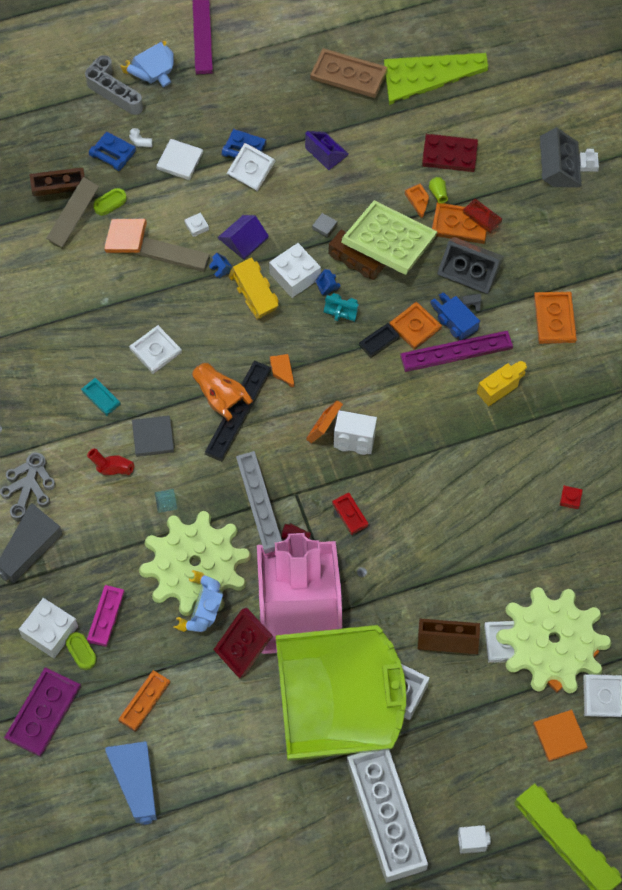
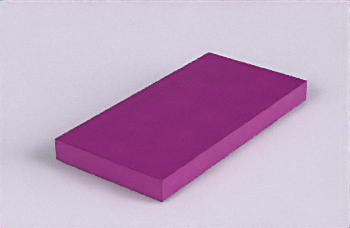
(42, 712)

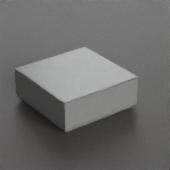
(324, 225)

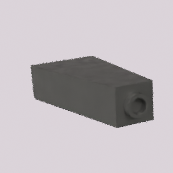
(29, 542)

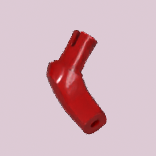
(111, 464)

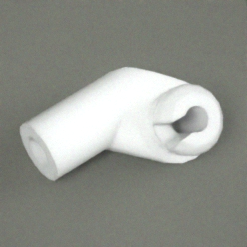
(137, 139)

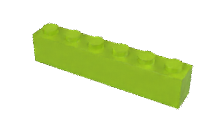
(566, 840)

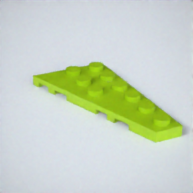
(428, 73)

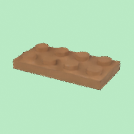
(348, 73)

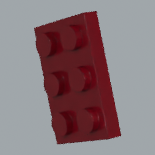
(450, 152)
(243, 642)

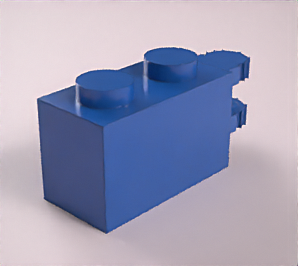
(456, 316)

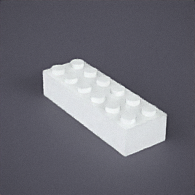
(387, 814)

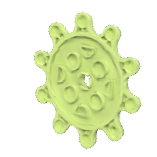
(191, 541)
(547, 659)

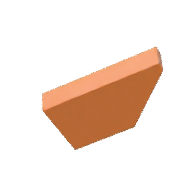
(418, 198)
(282, 369)

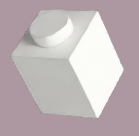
(473, 839)

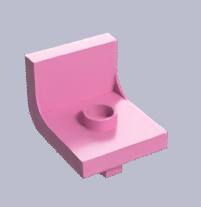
(299, 587)

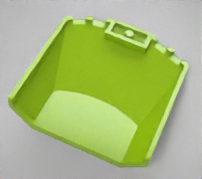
(340, 692)

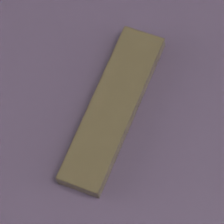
(72, 212)
(174, 254)

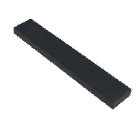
(228, 430)

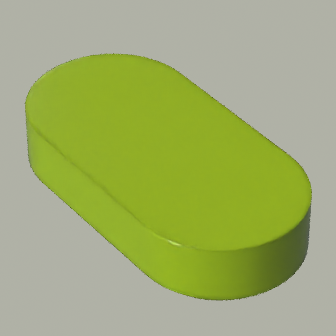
(109, 201)
(81, 651)

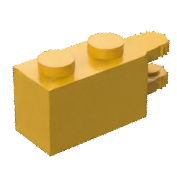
(501, 382)

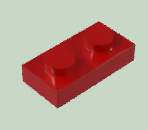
(350, 513)

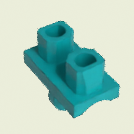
(341, 308)

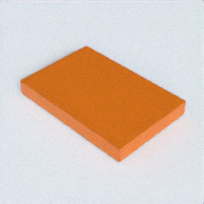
(452, 222)
(555, 317)

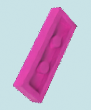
(105, 615)

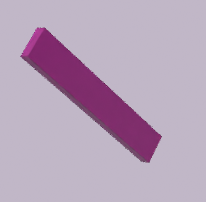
(202, 37)
(456, 351)

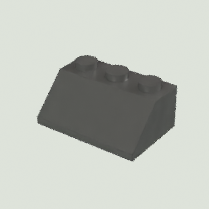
(560, 159)
(470, 265)

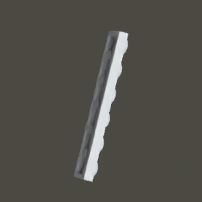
(259, 501)

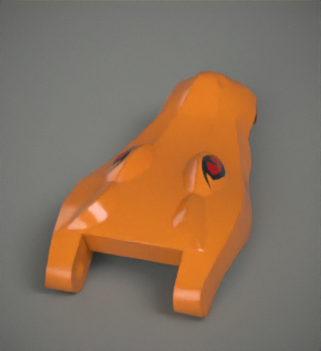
(219, 389)

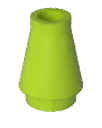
(438, 189)

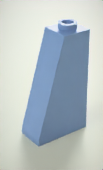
(134, 776)

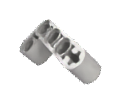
(100, 80)

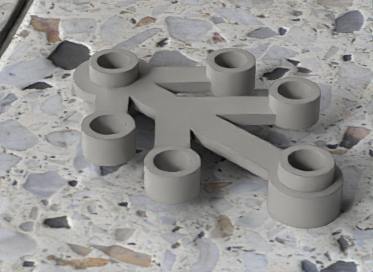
(27, 484)

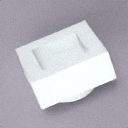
(196, 224)

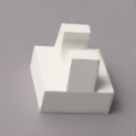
(589, 160)

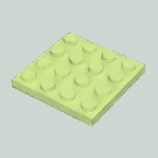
(389, 237)

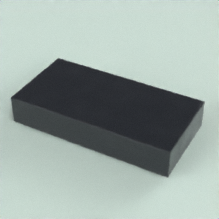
(379, 340)

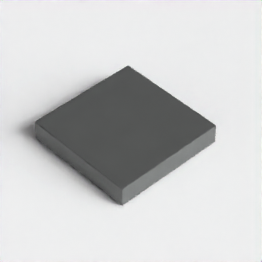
(152, 436)

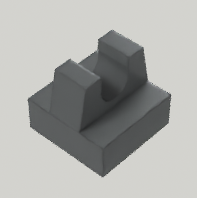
(474, 299)

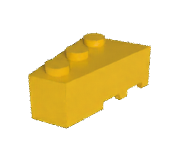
(254, 288)

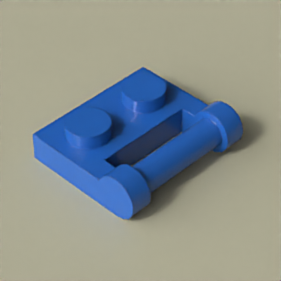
(237, 141)
(114, 146)

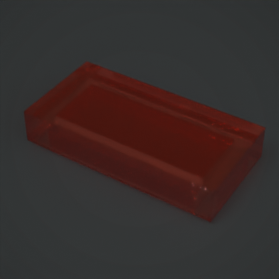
(482, 215)

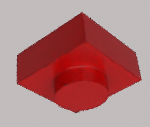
(571, 497)

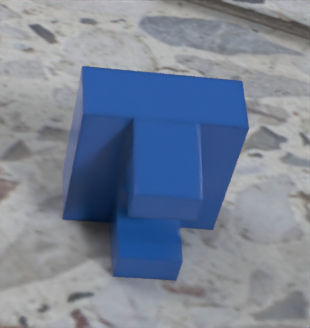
(222, 263)
(326, 282)

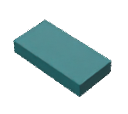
(100, 396)

